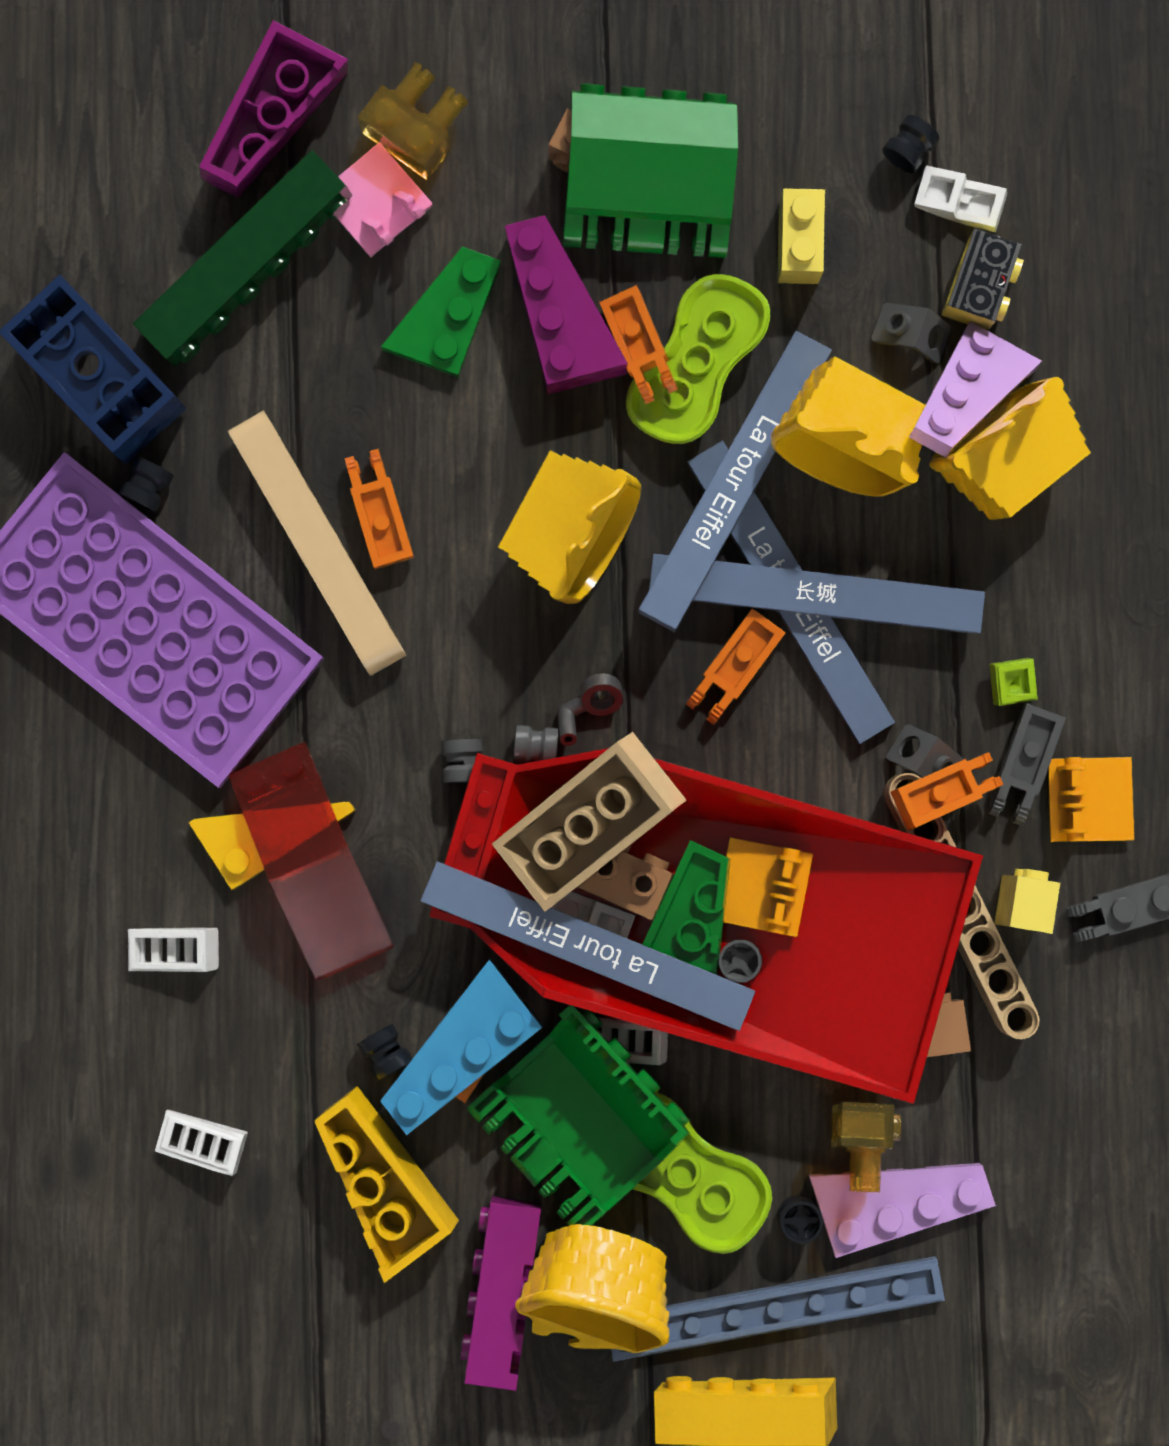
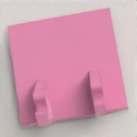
(382, 200)

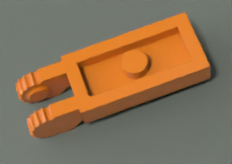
(637, 339)
(379, 514)
(738, 662)
(942, 791)

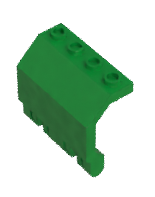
(651, 165)
(585, 1115)

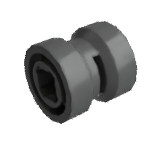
(535, 744)
(459, 759)
(736, 964)

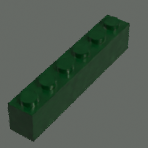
(244, 259)

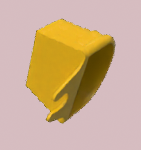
(851, 431)
(1016, 450)
(571, 524)
(598, 1289)

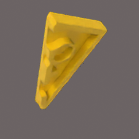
(232, 846)

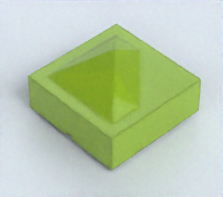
(1013, 681)

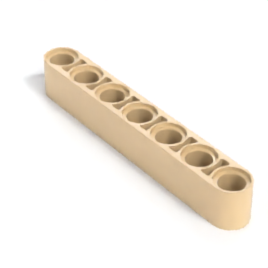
(317, 543)
(995, 957)

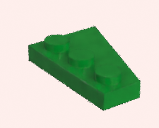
(447, 315)
(693, 909)

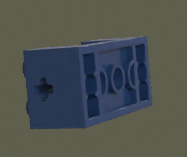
(119, 401)

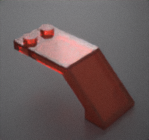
(309, 862)

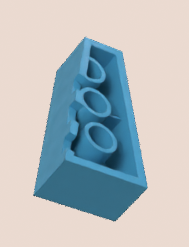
(468, 1042)

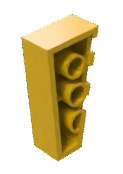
(383, 1184)
(745, 1412)

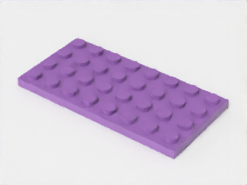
(146, 621)

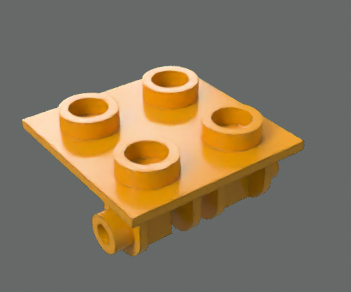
(1091, 799)
(766, 886)

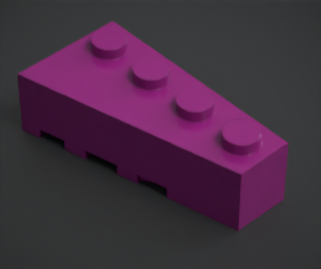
(271, 104)
(563, 320)
(503, 1269)

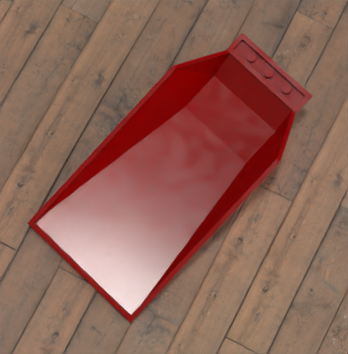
(837, 1001)

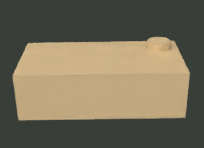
(588, 821)

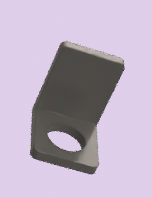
(910, 328)
(929, 758)

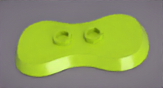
(712, 331)
(711, 1193)

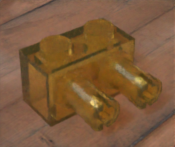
(406, 133)
(865, 1133)

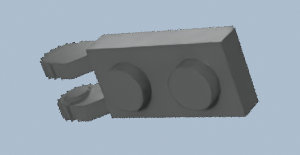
(1027, 759)
(1125, 908)

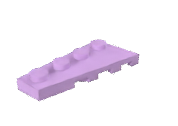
(971, 388)
(906, 1203)

